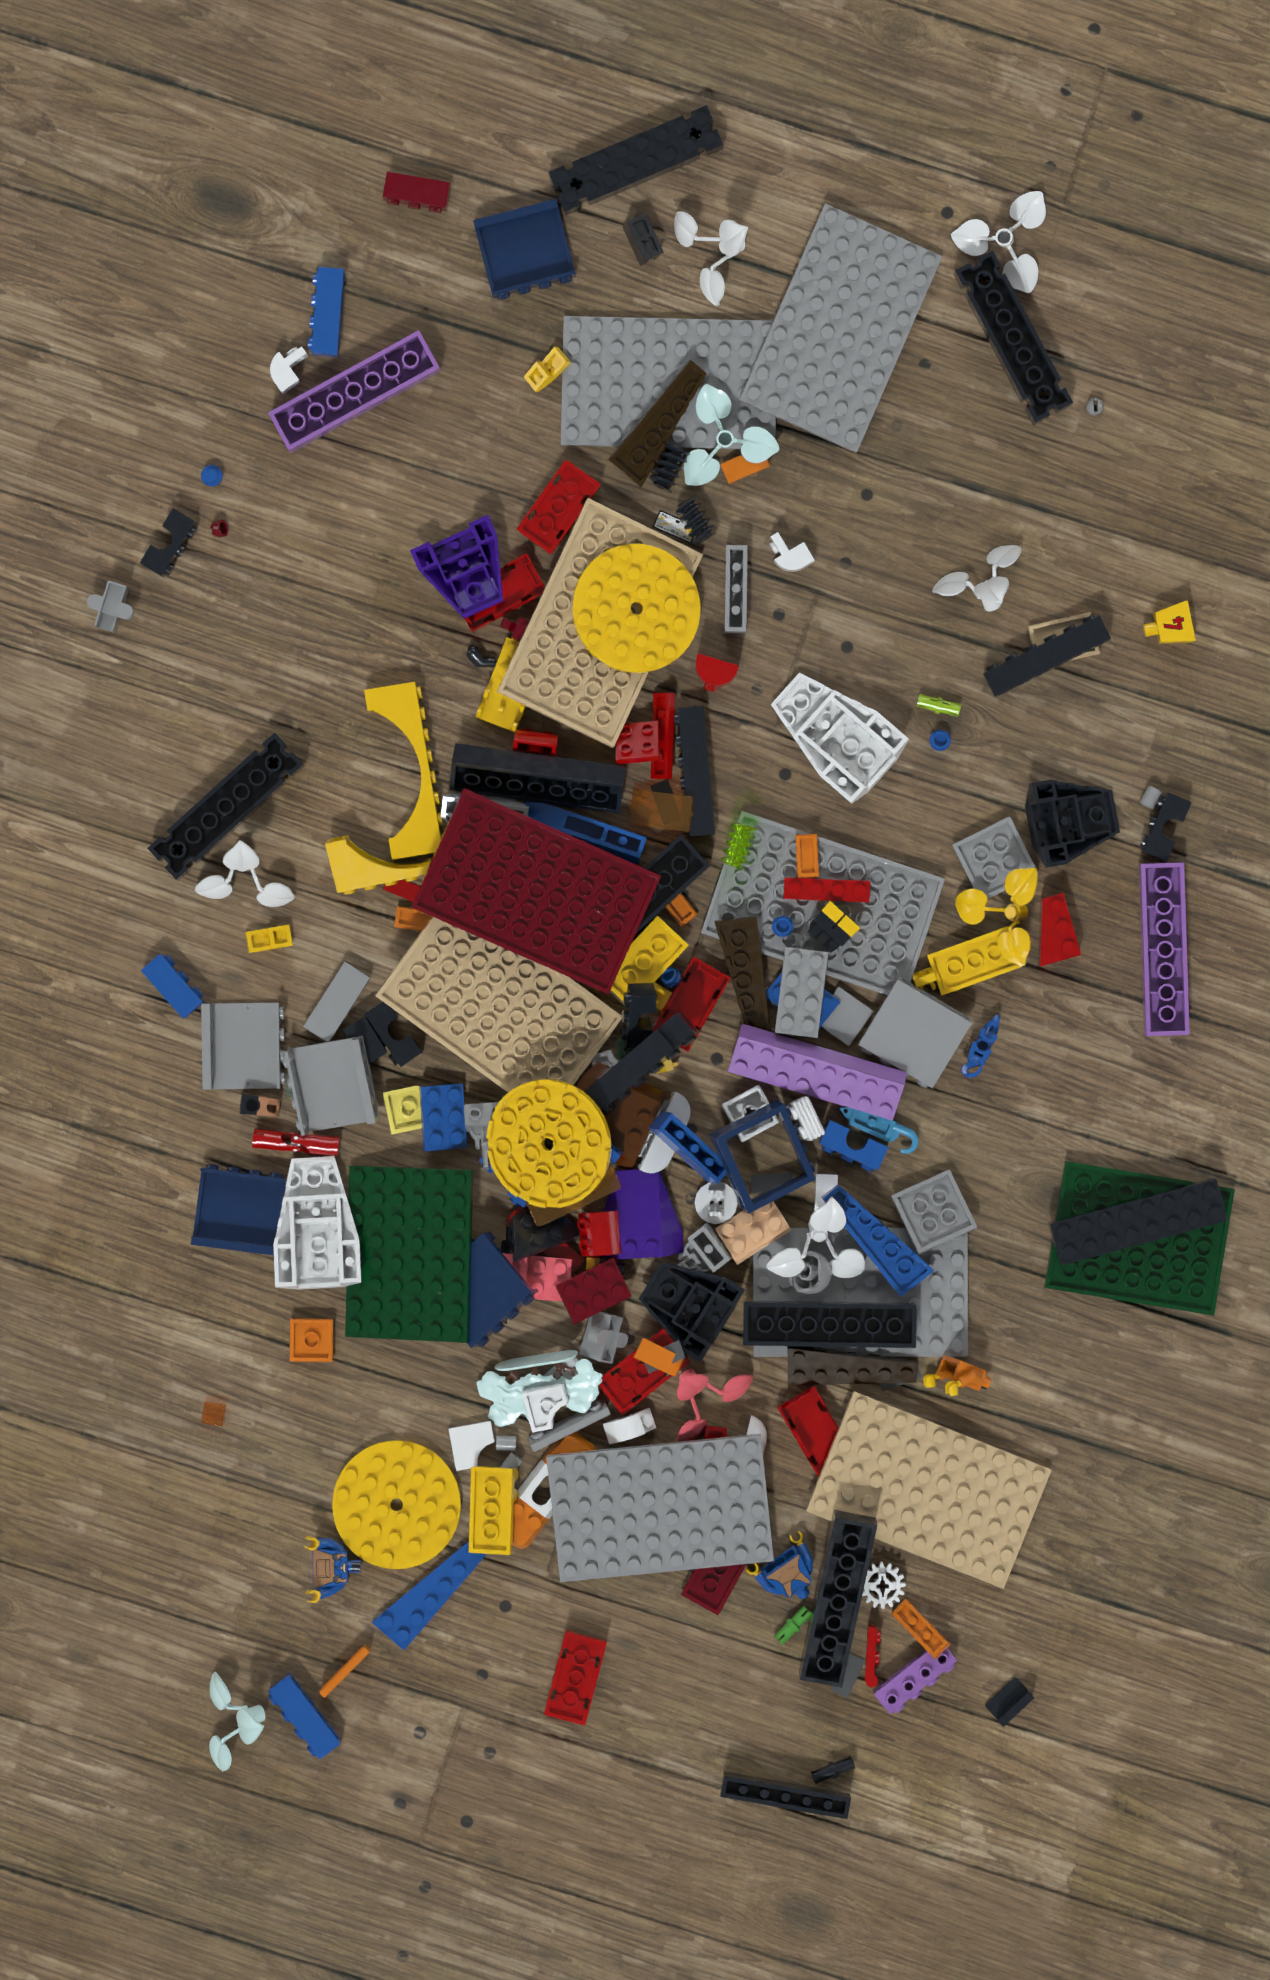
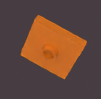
(311, 1340)

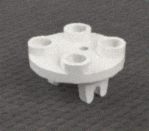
(716, 1192)

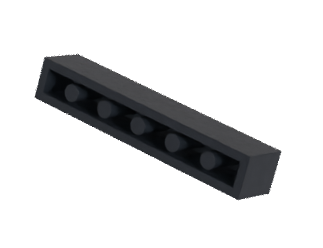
(1046, 656)
(695, 768)
(785, 1795)

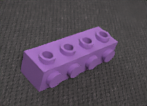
(912, 1678)

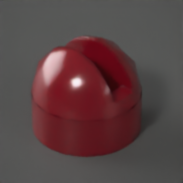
(219, 528)

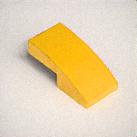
(549, 369)
(268, 938)

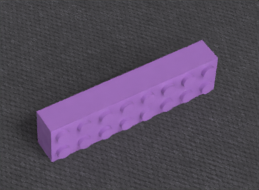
(354, 391)
(1163, 949)
(817, 1072)

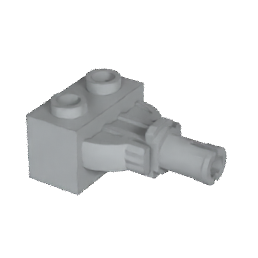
(476, 1123)
(704, 1251)

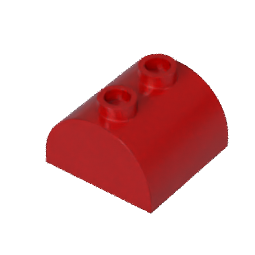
(714, 672)
(535, 742)
(599, 1233)

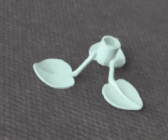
(757, 443)
(247, 1719)

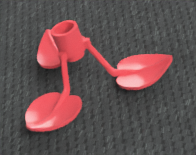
(691, 1384)

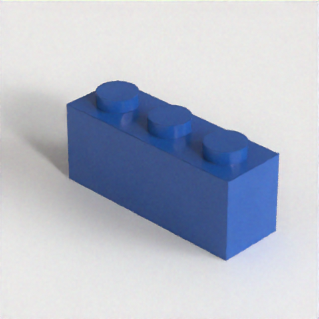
(173, 985)

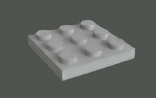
(992, 856)
(934, 1212)

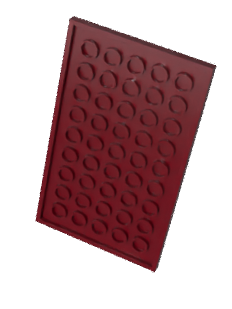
(535, 891)

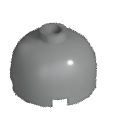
(814, 1276)

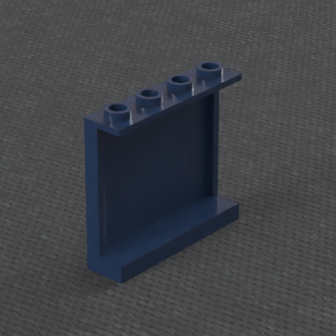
(524, 249)
(238, 1209)
(495, 1290)

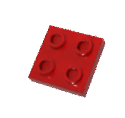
(638, 743)

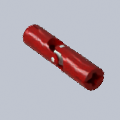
(307, 1143)

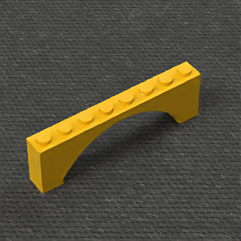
(402, 707)
(357, 869)

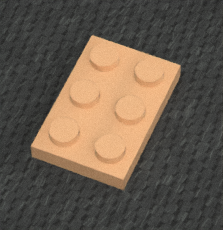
(752, 1232)

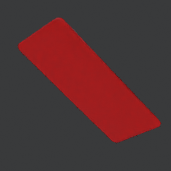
(403, 889)

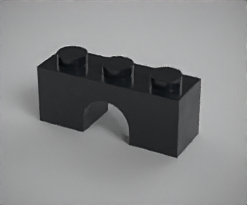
(161, 560)
(1156, 843)
(639, 1000)
(401, 1050)

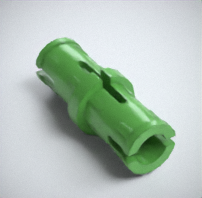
(793, 1625)

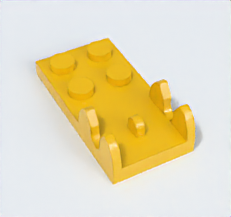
(494, 706)
(649, 956)
(969, 962)
(492, 1509)

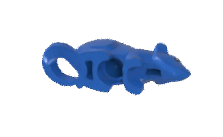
(981, 1048)

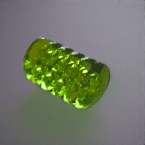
(738, 845)

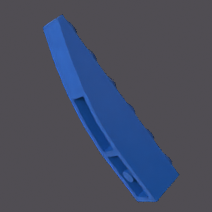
(601, 835)

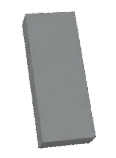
(337, 1002)

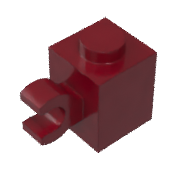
(517, 629)

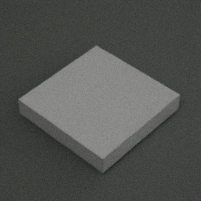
(847, 1017)

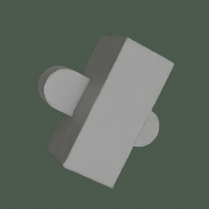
(111, 606)
(603, 1337)

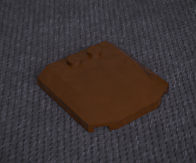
(630, 1118)

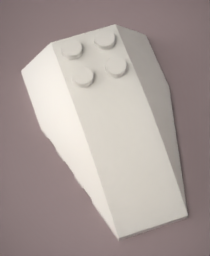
(839, 736)
(316, 1229)

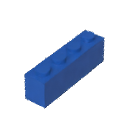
(327, 312)
(688, 1146)
(304, 1715)

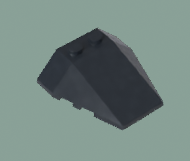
(1068, 819)
(691, 1305)

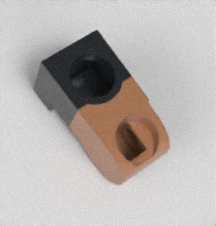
(259, 1105)

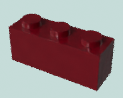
(416, 192)

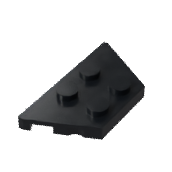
(533, 1239)

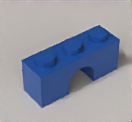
(869, 1155)

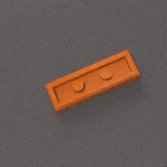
(920, 1628)
(344, 1670)

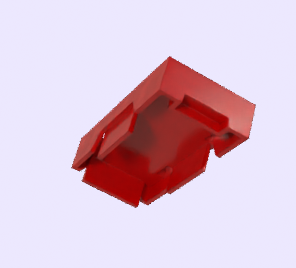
(558, 507)
(515, 586)
(695, 995)
(634, 1377)
(813, 1427)
(575, 1677)

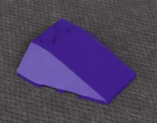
(464, 567)
(645, 1216)

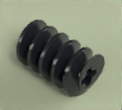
(668, 467)
(694, 520)

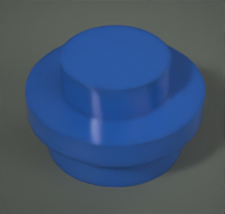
(211, 475)
(940, 740)
(782, 926)
(671, 977)

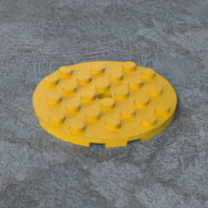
(604, 608)
(579, 1147)
(396, 1472)

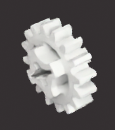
(892, 1585)

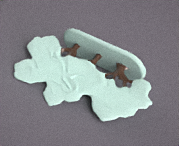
(508, 1398)

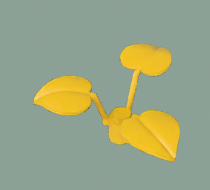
(1022, 887)

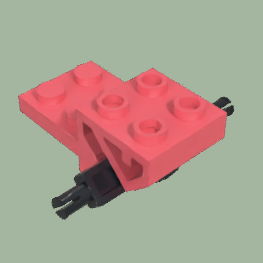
(539, 1271)

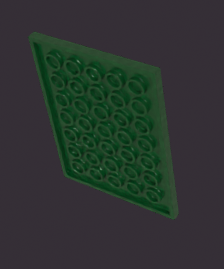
(412, 1253)
(1164, 1273)

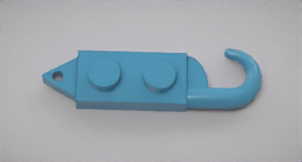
(880, 1127)

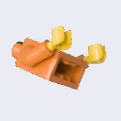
(960, 1375)

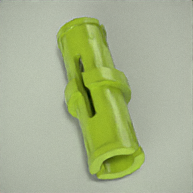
(938, 705)

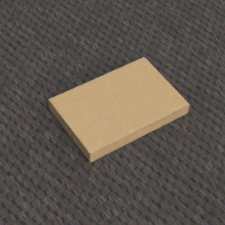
(1042, 630)

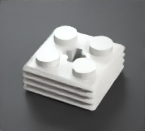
(737, 1106)
(806, 1119)

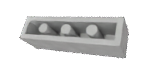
(736, 589)

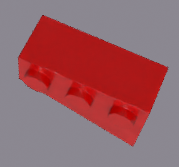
(1057, 933)

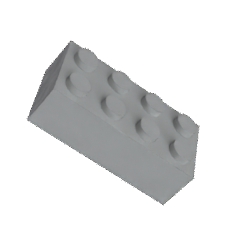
(801, 992)

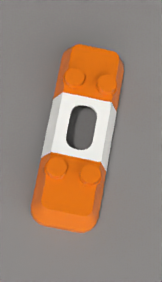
(528, 1516)

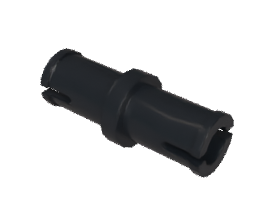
(833, 1769)

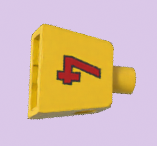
(1172, 625)

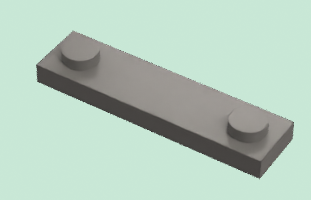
(569, 1425)

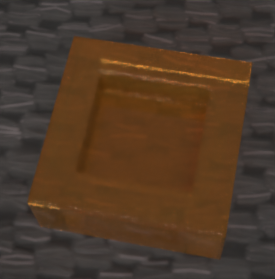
(213, 1413)

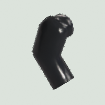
(477, 658)

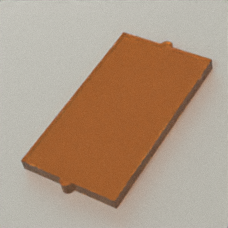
(661, 810)

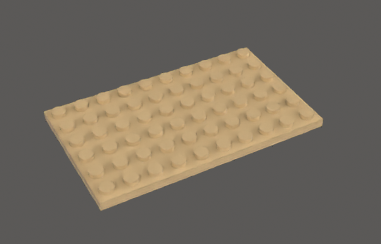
(551, 664)
(497, 1007)
(930, 1489)

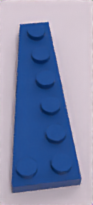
(888, 1253)
(417, 1606)

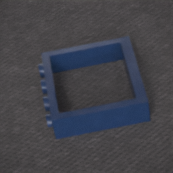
(719, 1140)

